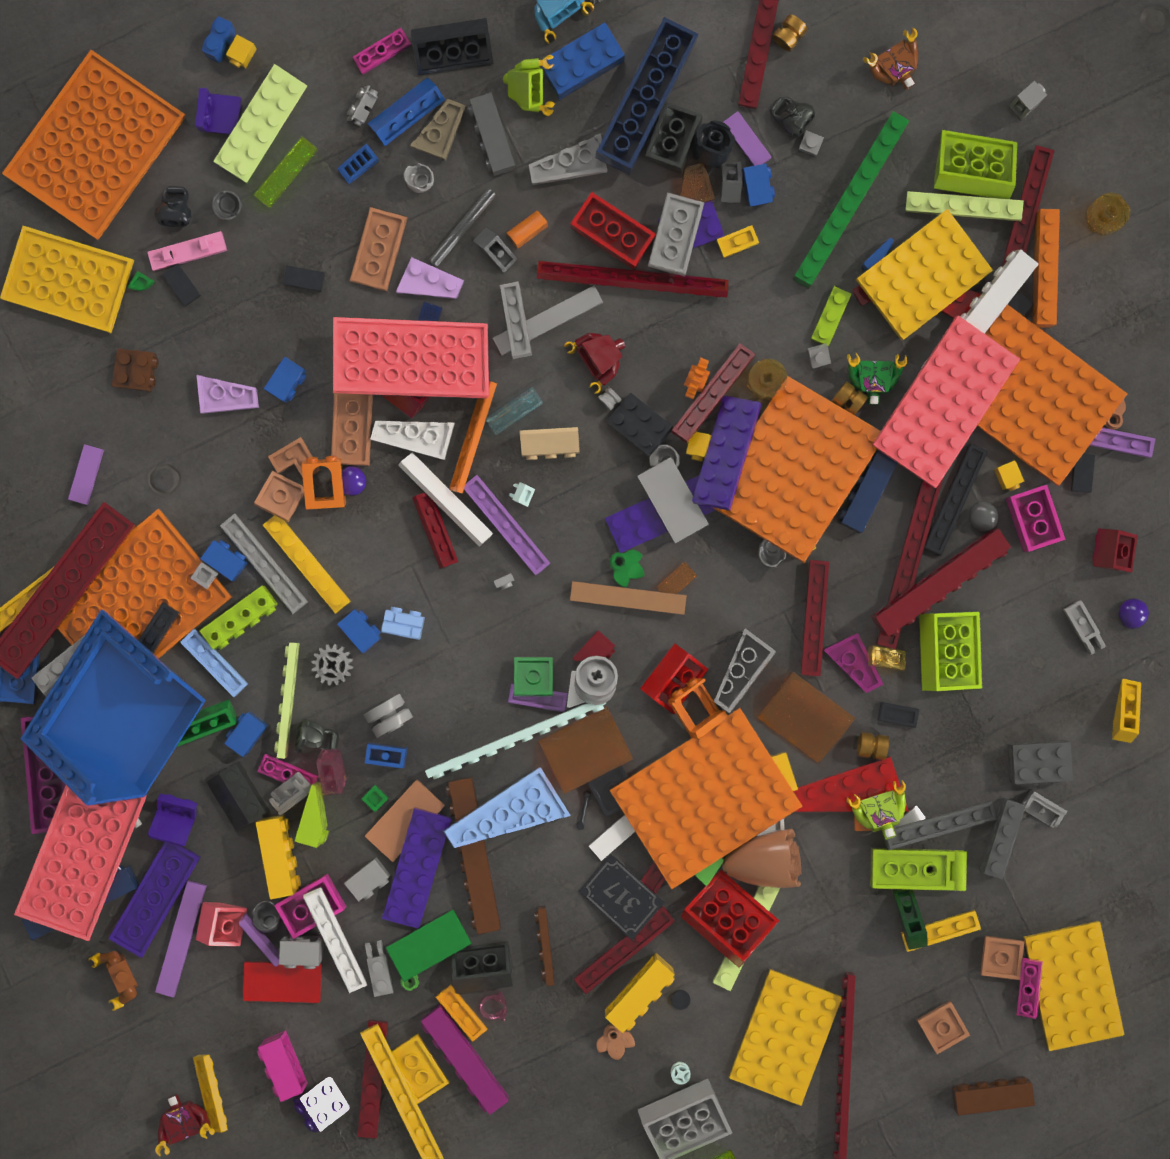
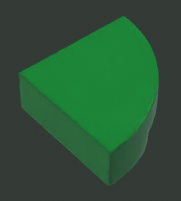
(140, 282)

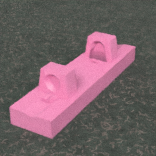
(187, 251)

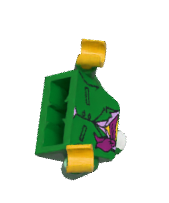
(874, 376)

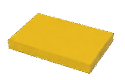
(419, 1068)

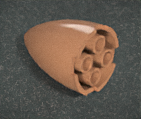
(766, 861)

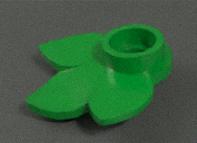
(629, 569)

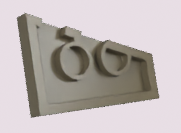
(440, 132)

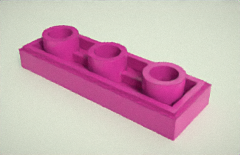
(371, 57)
(276, 769)
(1030, 977)

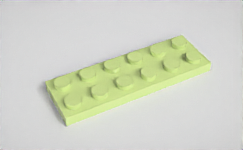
(260, 123)

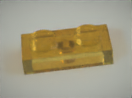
(887, 658)

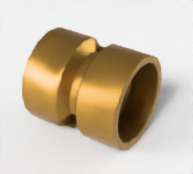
(787, 36)
(848, 392)
(874, 746)

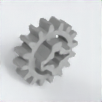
(321, 672)

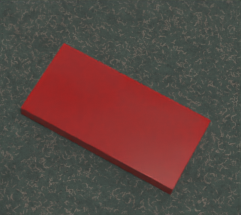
(281, 984)

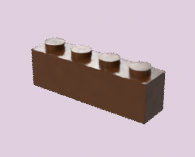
(993, 1096)

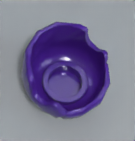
(353, 480)
(1133, 613)

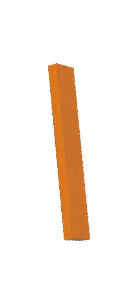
(471, 441)

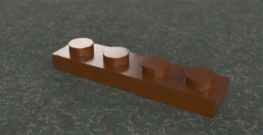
(545, 953)

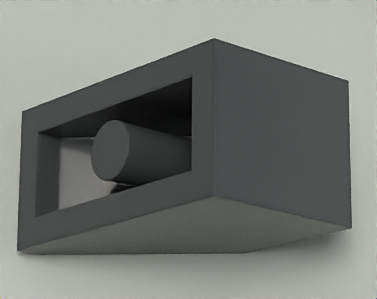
(731, 182)
(495, 249)

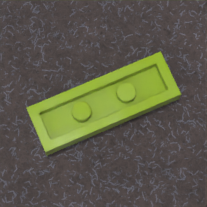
(831, 316)

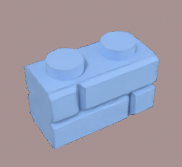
(403, 624)

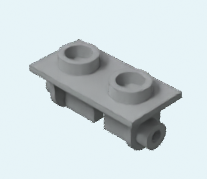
(357, 111)

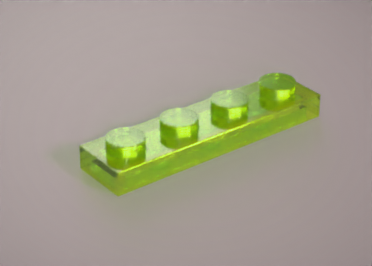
(285, 172)

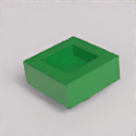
(375, 798)

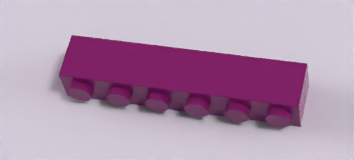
(465, 1059)

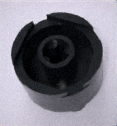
(713, 143)

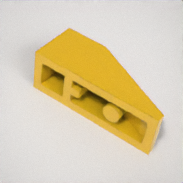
(1127, 711)

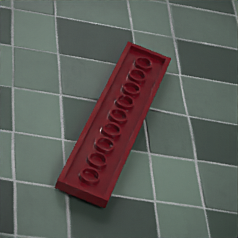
(62, 589)

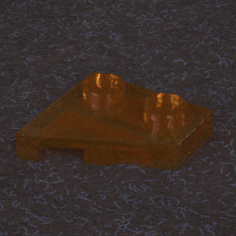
(697, 184)

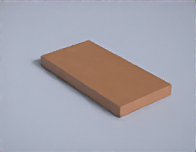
(378, 249)
(352, 428)
(392, 828)

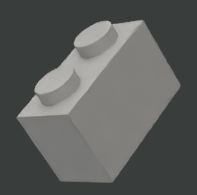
(1028, 99)
(367, 879)

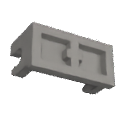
(290, 793)
(1043, 809)

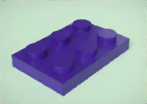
(709, 226)

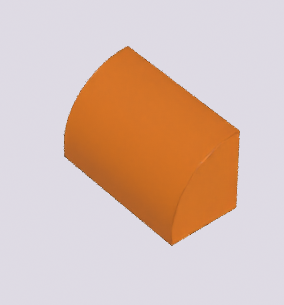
(527, 229)

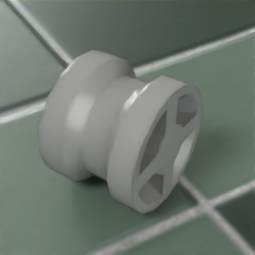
(609, 398)

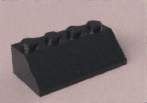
(452, 46)

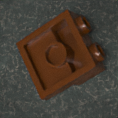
(135, 370)

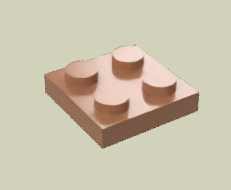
(280, 496)
(1002, 957)
(943, 1027)

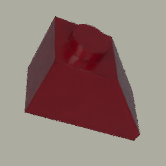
(596, 646)

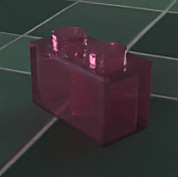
(331, 771)

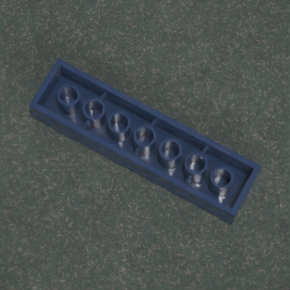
(646, 95)

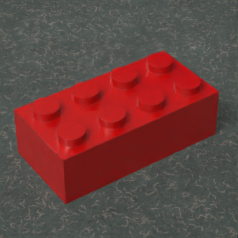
(612, 230)

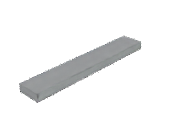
(554, 317)
(264, 563)

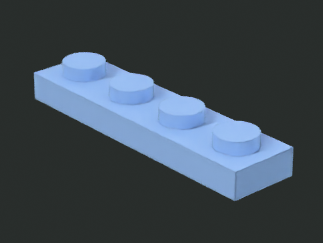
(214, 663)

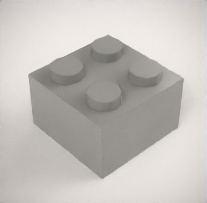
(302, 950)

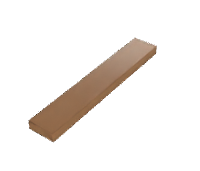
(628, 597)

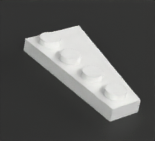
(419, 437)

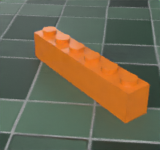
(1046, 273)

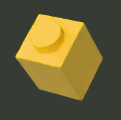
(240, 52)
(698, 446)
(1009, 476)

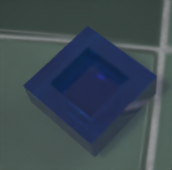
(430, 312)

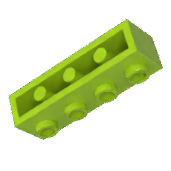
(239, 617)

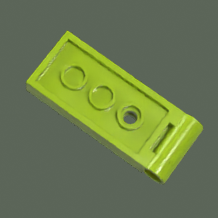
(908, 867)

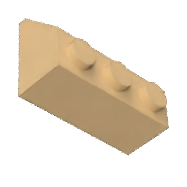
(549, 443)

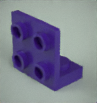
(217, 112)

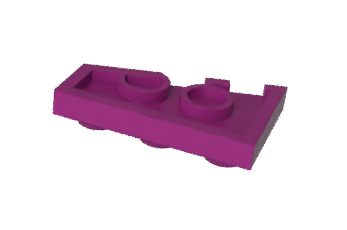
(853, 659)

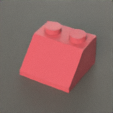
(220, 924)

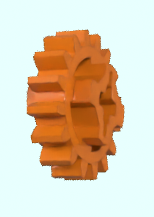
(697, 378)

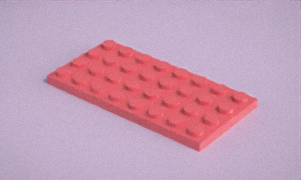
(410, 358)
(946, 401)
(78, 863)

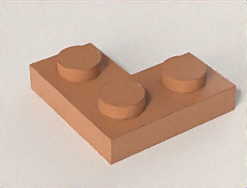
(291, 454)

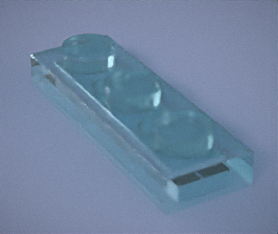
(514, 410)

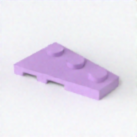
(428, 281)
(224, 396)

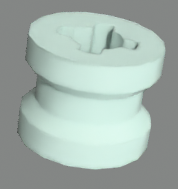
(682, 1076)

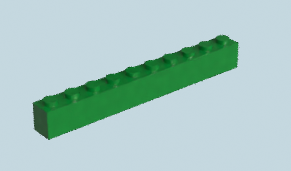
(850, 200)

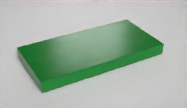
(428, 945)

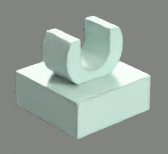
(523, 494)

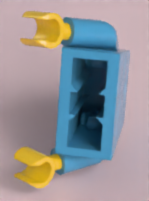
(553, 12)

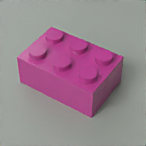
(1035, 518)
(296, 912)
(282, 1066)

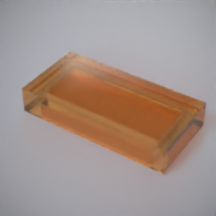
(677, 579)

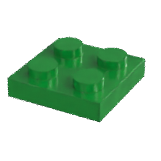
(533, 676)

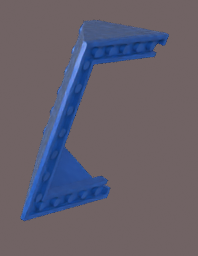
(112, 716)

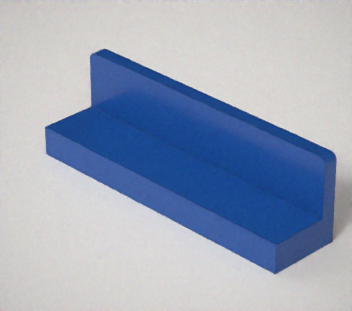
(406, 111)

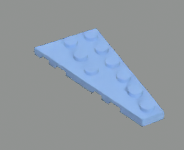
(516, 808)

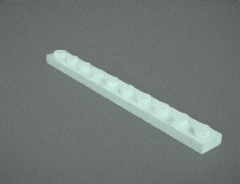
(508, 741)

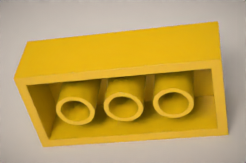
(277, 856)
(639, 993)

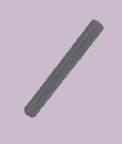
(462, 227)

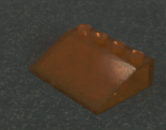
(805, 717)
(585, 750)

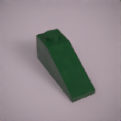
(910, 918)

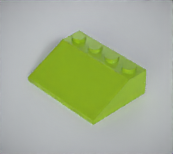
(976, 165)
(950, 651)

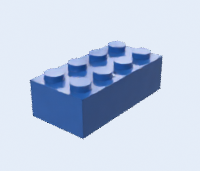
(583, 61)

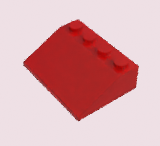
(729, 918)

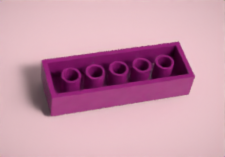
(42, 786)

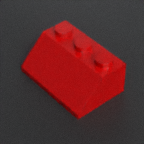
(672, 674)

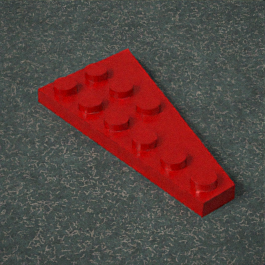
(832, 792)

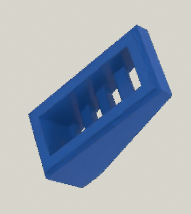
(362, 169)
(877, 255)

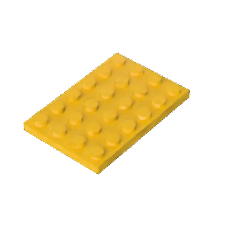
(924, 274)
(67, 279)
(1076, 986)
(785, 1037)

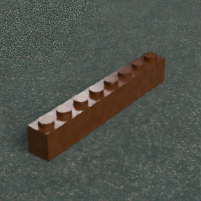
(474, 861)

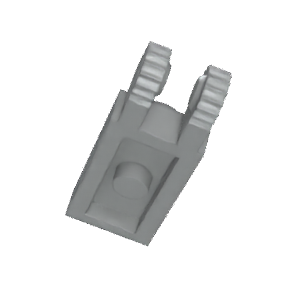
(1084, 625)
(379, 970)

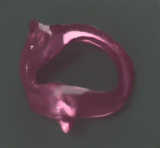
(499, 1015)

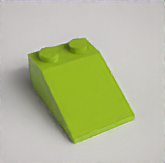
(313, 822)

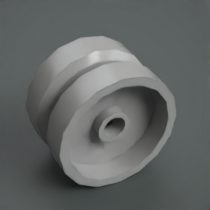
(585, 682)
(388, 716)

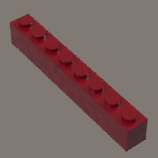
(940, 582)

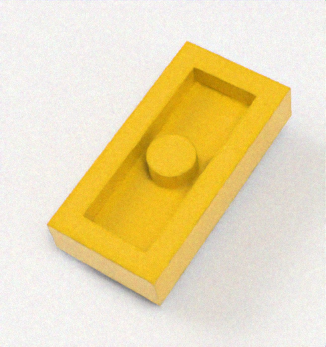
(737, 241)

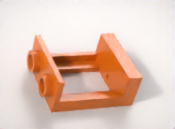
(334, 465)
(716, 715)

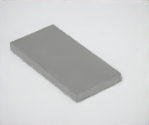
(676, 234)
(672, 500)

